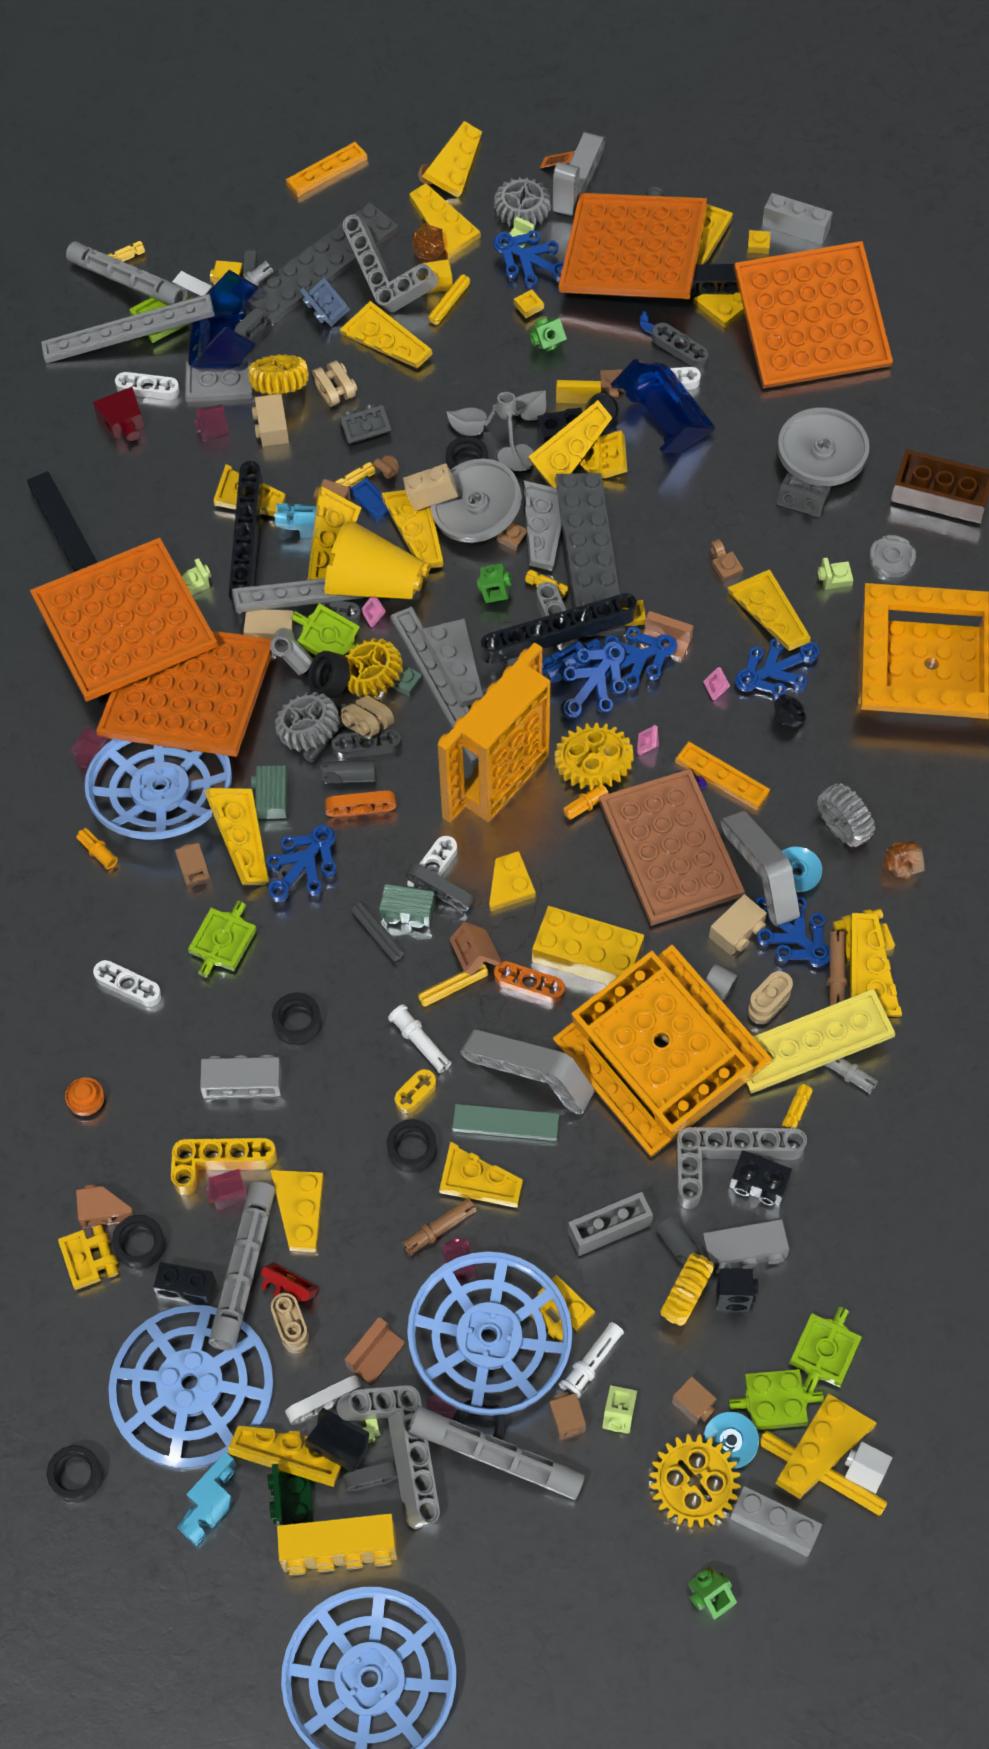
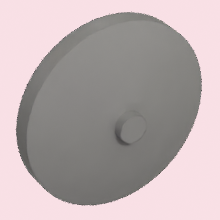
(823, 446)
(485, 501)

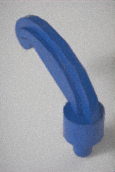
(645, 325)

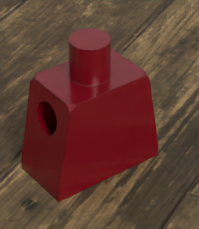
(120, 414)

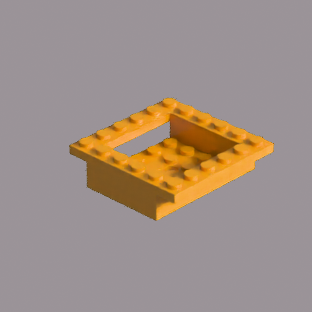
(896, 653)
(506, 733)
(681, 1082)

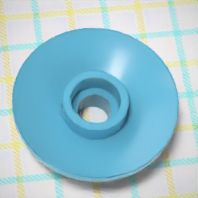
(807, 864)
(742, 1428)

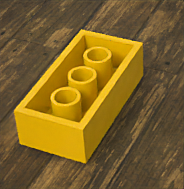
(585, 946)
(337, 1543)

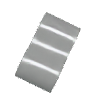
(721, 981)

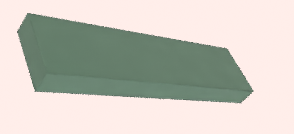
(505, 1122)

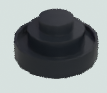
(608, 403)
(789, 711)

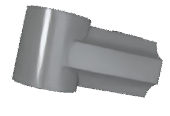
(292, 653)

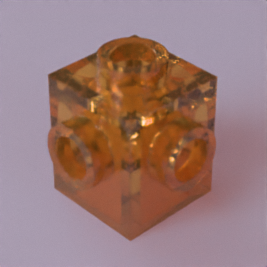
(428, 242)
(904, 859)

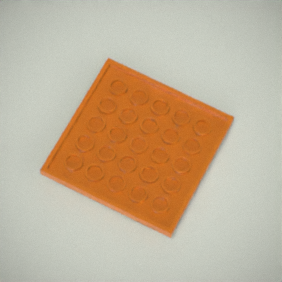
(633, 245)
(812, 314)
(123, 619)
(195, 703)

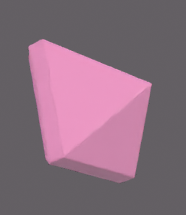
(373, 611)
(716, 683)
(648, 740)

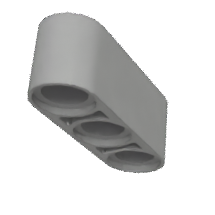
(550, 605)

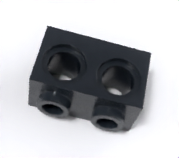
(551, 423)
(763, 1172)
(184, 1284)
(736, 1290)

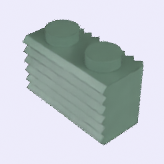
(271, 792)
(407, 905)

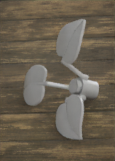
(472, 422)

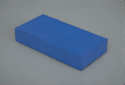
(369, 499)

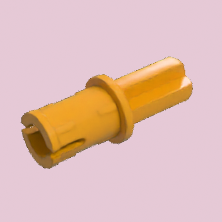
(584, 802)
(97, 848)

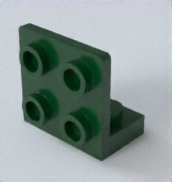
(291, 1498)

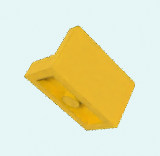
(576, 391)

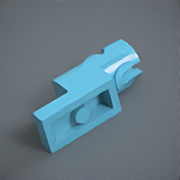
(296, 518)
(209, 1500)

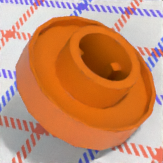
(84, 1096)

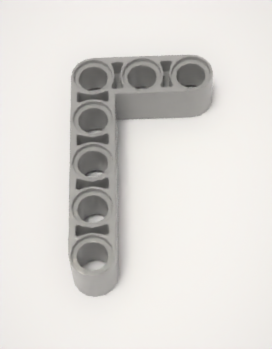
(574, 178)
(378, 270)
(767, 862)
(534, 1063)
(728, 1150)
(402, 1443)

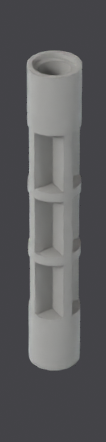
(125, 274)
(242, 1266)
(496, 1452)

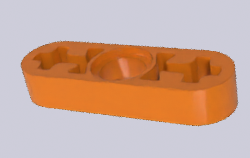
(360, 803)
(549, 982)

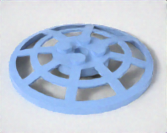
(144, 793)
(494, 1317)
(184, 1401)
(368, 1657)

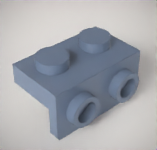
(326, 302)

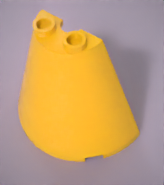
(372, 566)

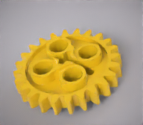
(594, 756)
(674, 1496)

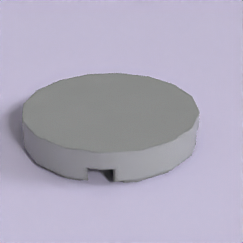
(892, 556)

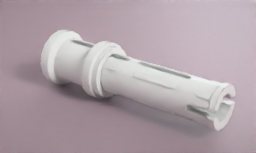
(412, 1030)
(584, 1370)

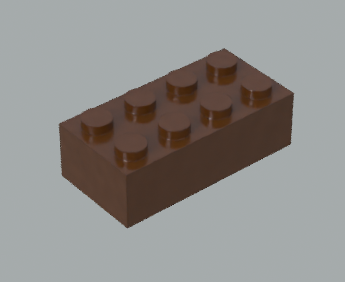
(942, 486)

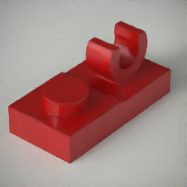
(289, 1281)

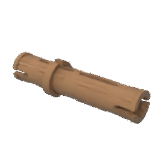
(837, 967)
(439, 1226)

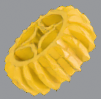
(278, 374)
(373, 674)
(687, 1289)

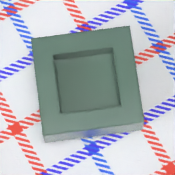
(408, 681)

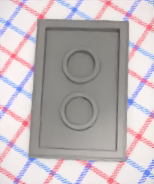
(218, 383)

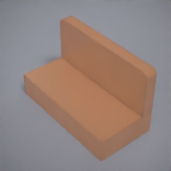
(680, 631)
(473, 947)
(374, 1352)

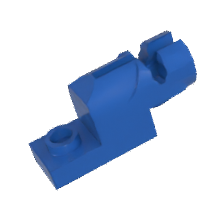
(566, 657)

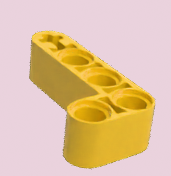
(223, 1161)

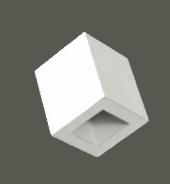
(867, 1467)

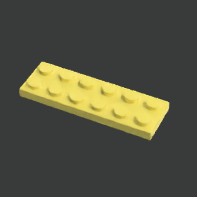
(821, 1038)

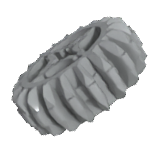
(523, 200)
(307, 721)
(846, 814)

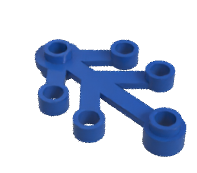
(527, 255)
(639, 656)
(775, 669)
(596, 677)
(302, 860)
(796, 935)

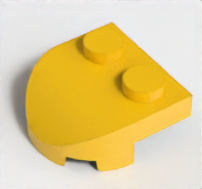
(606, 455)

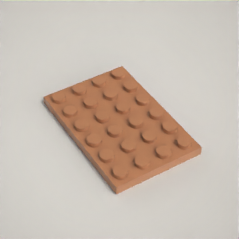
(671, 847)

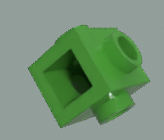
(547, 333)
(494, 583)
(711, 1592)

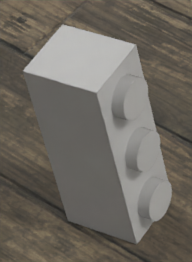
(797, 218)
(240, 1076)
(610, 1223)
(746, 1245)
(776, 1521)

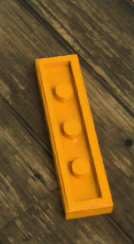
(326, 169)
(722, 776)

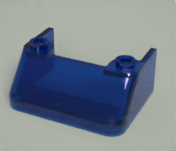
(213, 339)
(667, 402)

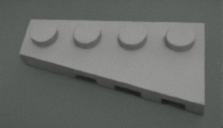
(542, 524)
(454, 657)

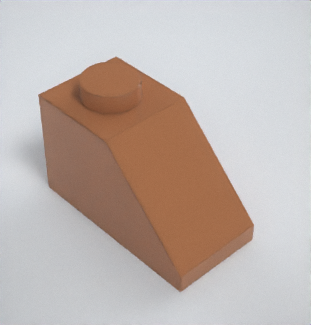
(100, 1207)

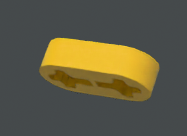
(419, 1095)

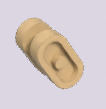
(338, 374)
(367, 716)
(770, 997)
(290, 1323)

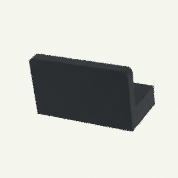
(338, 1440)

